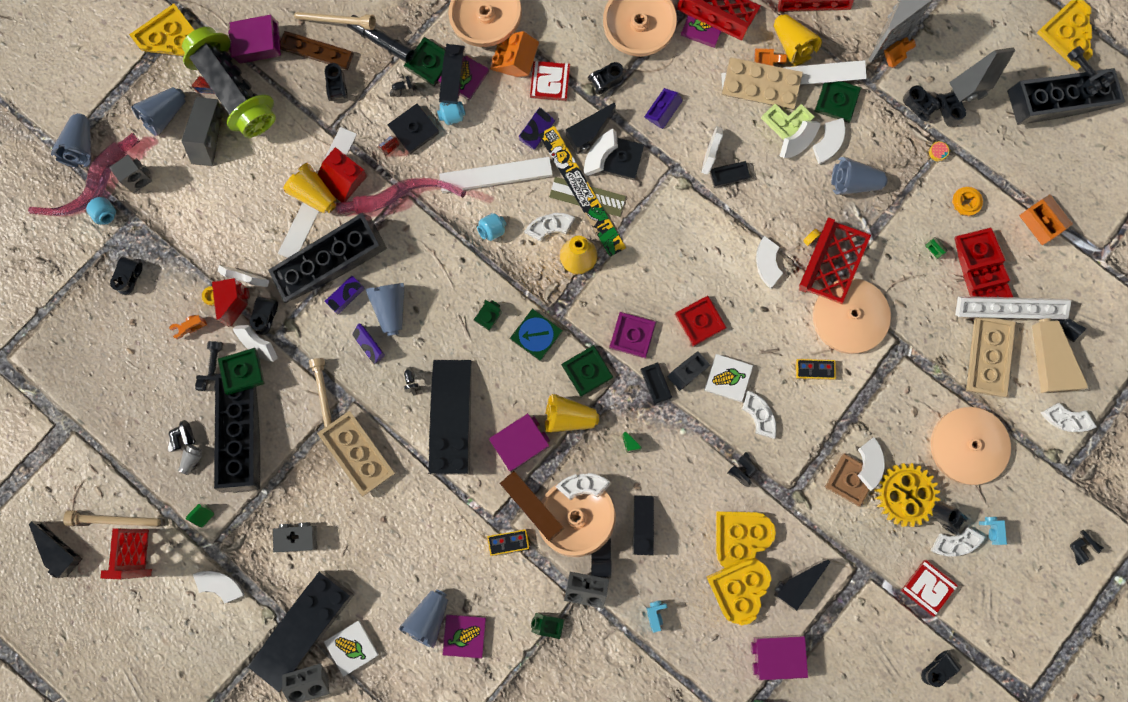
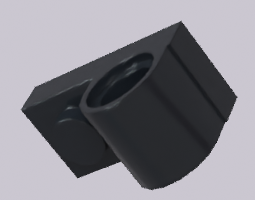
(688, 370)
(601, 561)

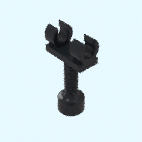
(1091, 84)
(214, 348)

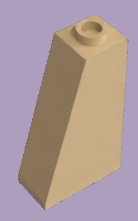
(1055, 360)

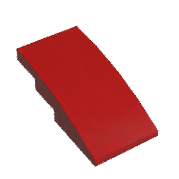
(983, 264)

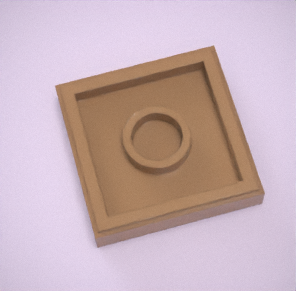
(846, 482)

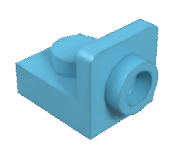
(997, 533)
(655, 619)

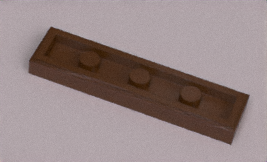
(315, 50)
(531, 506)

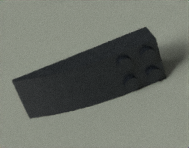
(1060, 97)
(328, 258)
(450, 418)
(236, 440)
(301, 629)

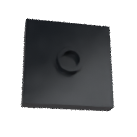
(413, 128)
(624, 160)

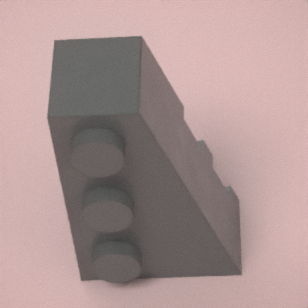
(203, 131)

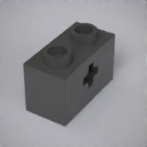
(283, 538)

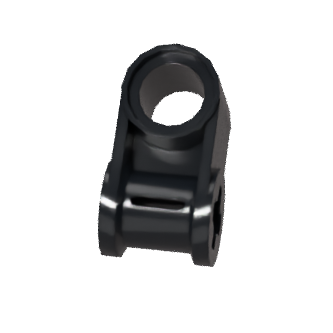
(604, 80)
(335, 85)
(923, 101)
(949, 106)
(126, 273)
(264, 312)
(949, 517)
(943, 667)

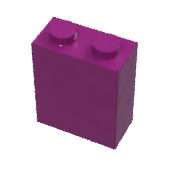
(254, 39)
(520, 442)
(779, 657)

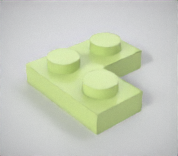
(783, 124)

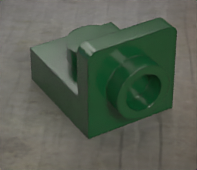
(488, 314)
(547, 625)

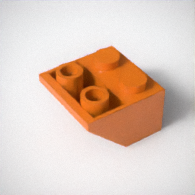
(515, 55)
(1046, 219)

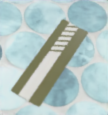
(610, 202)

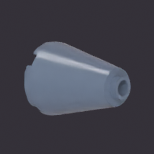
(159, 109)
(74, 142)
(856, 177)
(388, 306)
(426, 619)

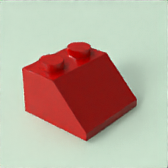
(341, 175)
(229, 300)

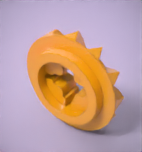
(967, 193)

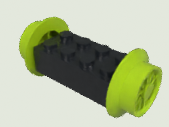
(208, 54)

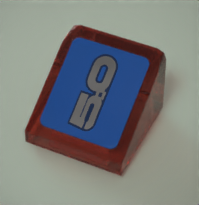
(201, 86)
(388, 145)

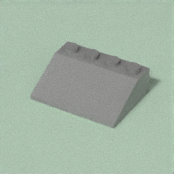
(900, 23)

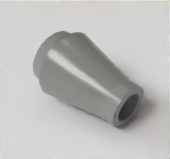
(190, 458)

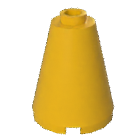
(796, 39)
(310, 189)
(578, 255)
(568, 415)

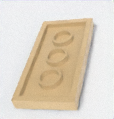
(762, 83)
(990, 356)
(356, 453)

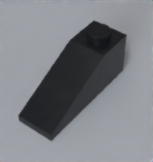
(452, 73)
(585, 133)
(643, 525)
(53, 551)
(798, 586)

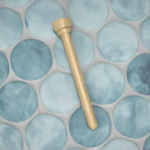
(367, 21)
(317, 366)
(73, 518)

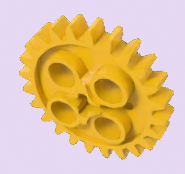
(898, 508)

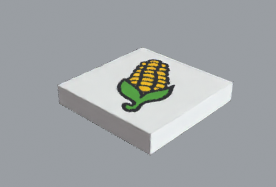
(728, 378)
(351, 648)

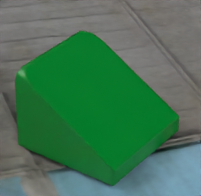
(936, 247)
(630, 444)
(200, 515)

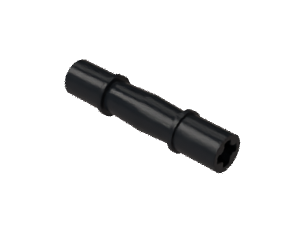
(383, 40)

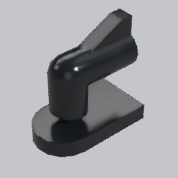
(399, 86)
(1071, 329)
(409, 378)
(185, 430)
(744, 478)
(1079, 553)

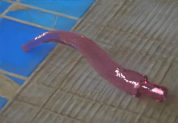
(96, 178)
(371, 203)

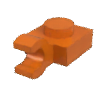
(897, 52)
(767, 57)
(191, 325)

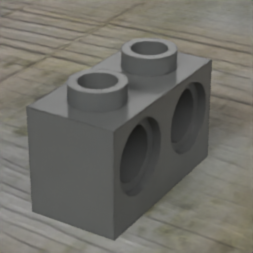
(131, 173)
(586, 590)
(305, 684)

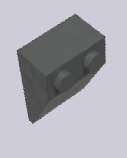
(981, 76)

